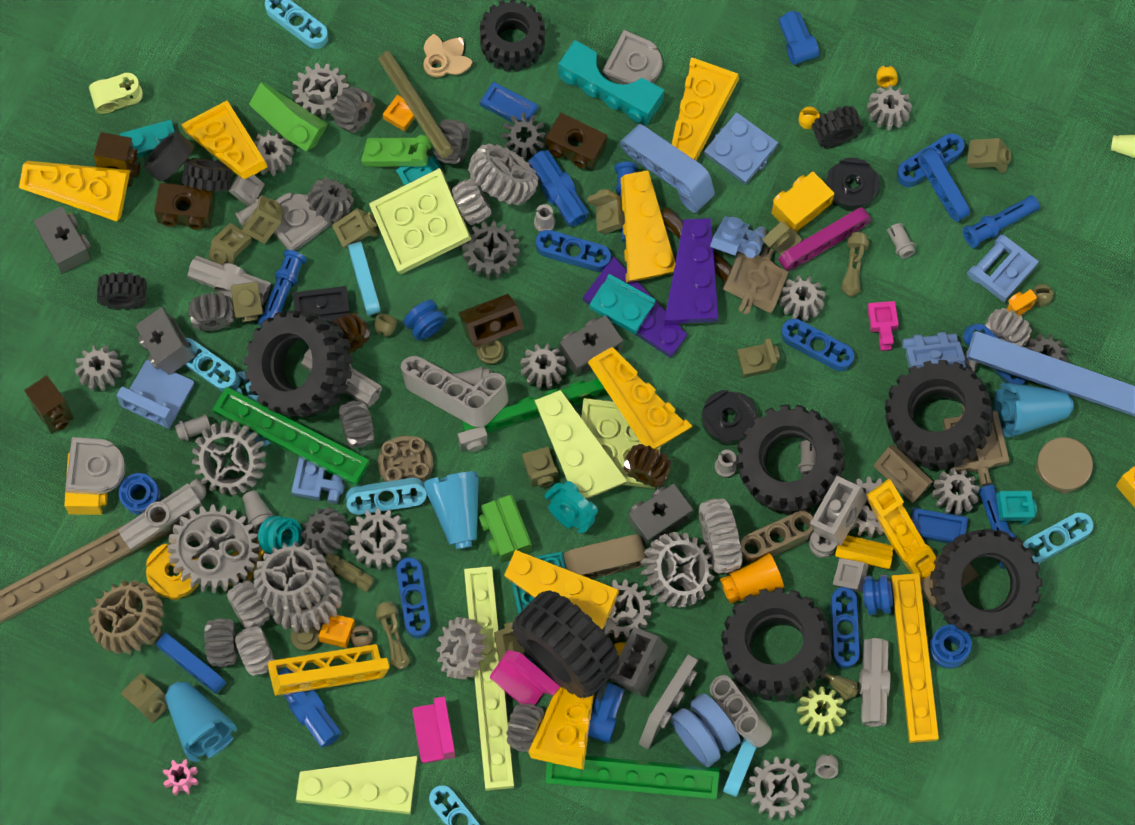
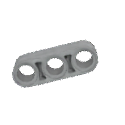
(740, 711)

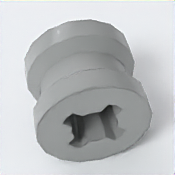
(820, 547)

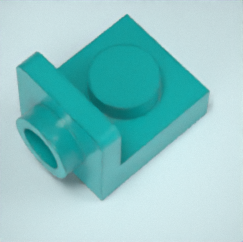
(411, 173)
(1016, 506)

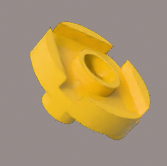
(158, 577)

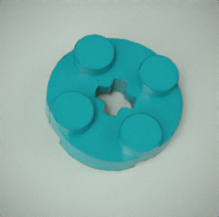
(570, 506)

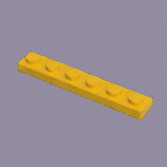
(914, 658)

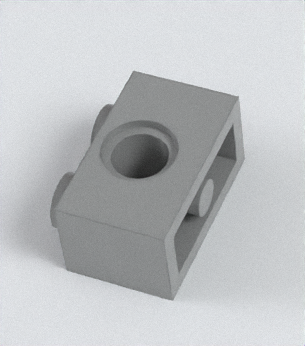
(838, 510)

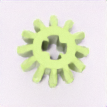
(821, 700)

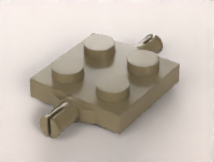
(756, 281)
(992, 455)

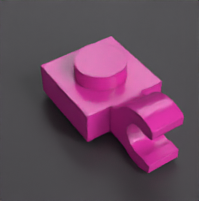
(883, 319)

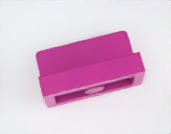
(522, 678)
(433, 731)

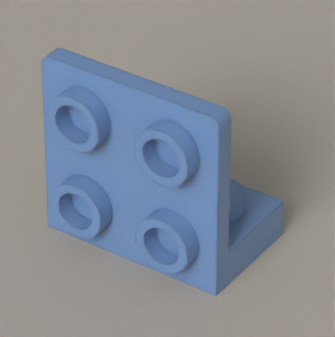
(156, 395)

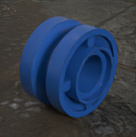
(424, 320)
(133, 483)
(877, 594)
(945, 658)

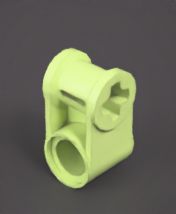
(113, 93)

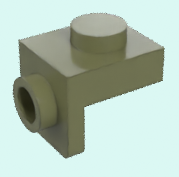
(989, 154)
(246, 300)
(145, 697)

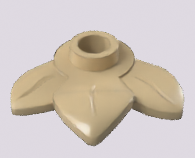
(447, 55)

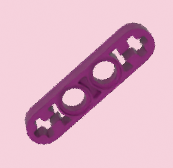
(824, 239)

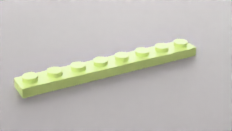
(490, 697)

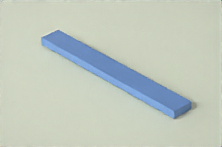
(1052, 372)

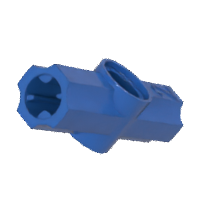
(558, 188)
(311, 713)

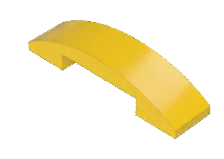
(900, 529)

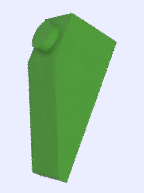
(288, 117)

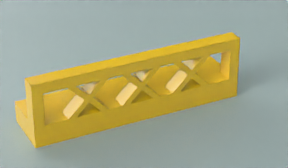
(327, 675)

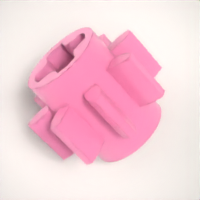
(184, 784)

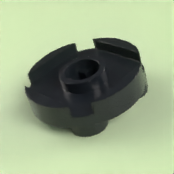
(864, 176)
(730, 402)

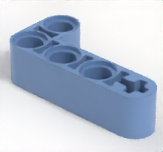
(671, 165)

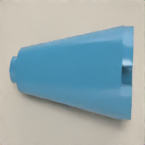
(1029, 407)
(456, 506)
(198, 722)

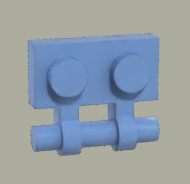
(735, 236)
(933, 348)
(310, 482)

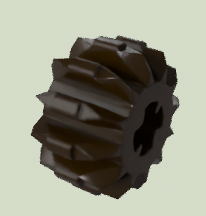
(354, 330)
(647, 465)

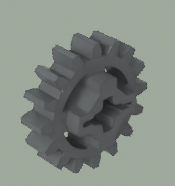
(503, 251)

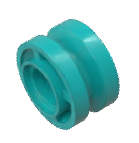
(278, 530)

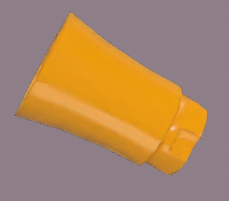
(751, 579)

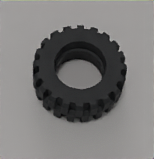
(268, 356)
(935, 382)
(772, 430)
(1022, 574)
(771, 610)
(566, 643)

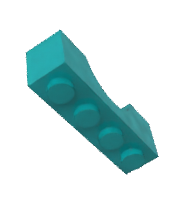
(636, 99)

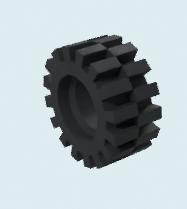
(837, 127)
(207, 174)
(121, 291)

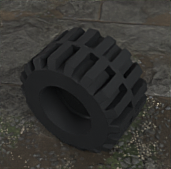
(518, 17)

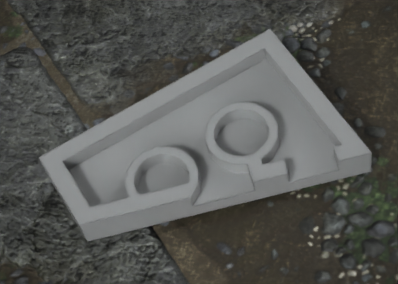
(672, 697)

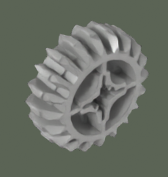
(503, 174)
(238, 461)
(720, 535)
(660, 555)
(303, 584)
(319, 612)

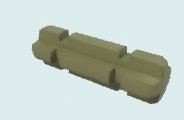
(349, 572)

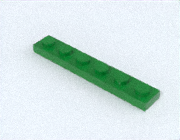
(527, 409)
(291, 436)
(638, 777)

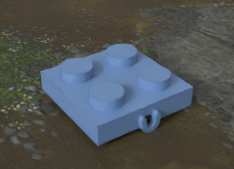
(741, 148)

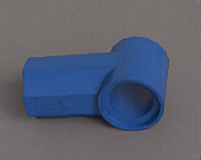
(800, 44)
(604, 712)

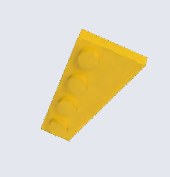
(702, 104)
(226, 139)
(83, 187)
(647, 242)
(642, 408)
(538, 576)
(564, 730)

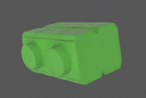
(505, 528)

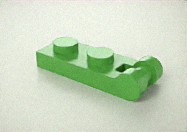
(396, 151)

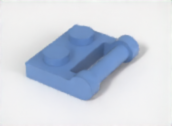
(1008, 274)

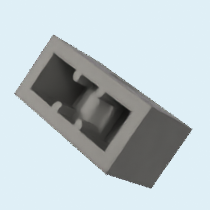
(52, 229)
(596, 331)
(164, 341)
(664, 499)
(639, 661)

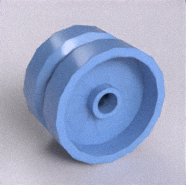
(705, 730)

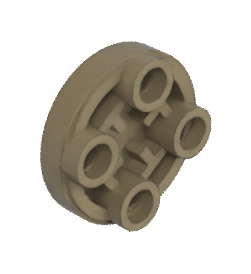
(404, 459)
(1064, 464)

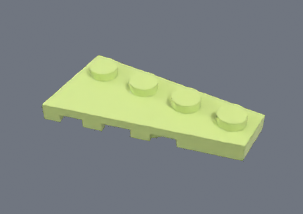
(577, 448)
(366, 786)

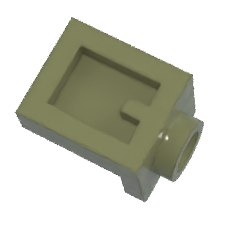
(608, 210)
(263, 219)
(355, 227)
(782, 237)
(228, 245)
(758, 359)
(540, 467)
(506, 641)

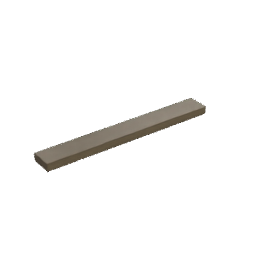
(69, 571)

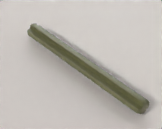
(415, 104)

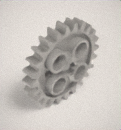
(200, 529)

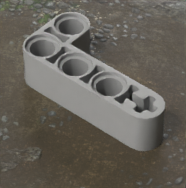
(470, 403)

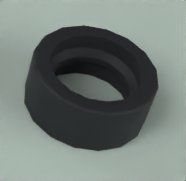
(168, 156)

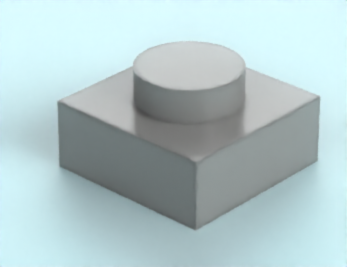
(246, 189)
(473, 439)
(850, 574)

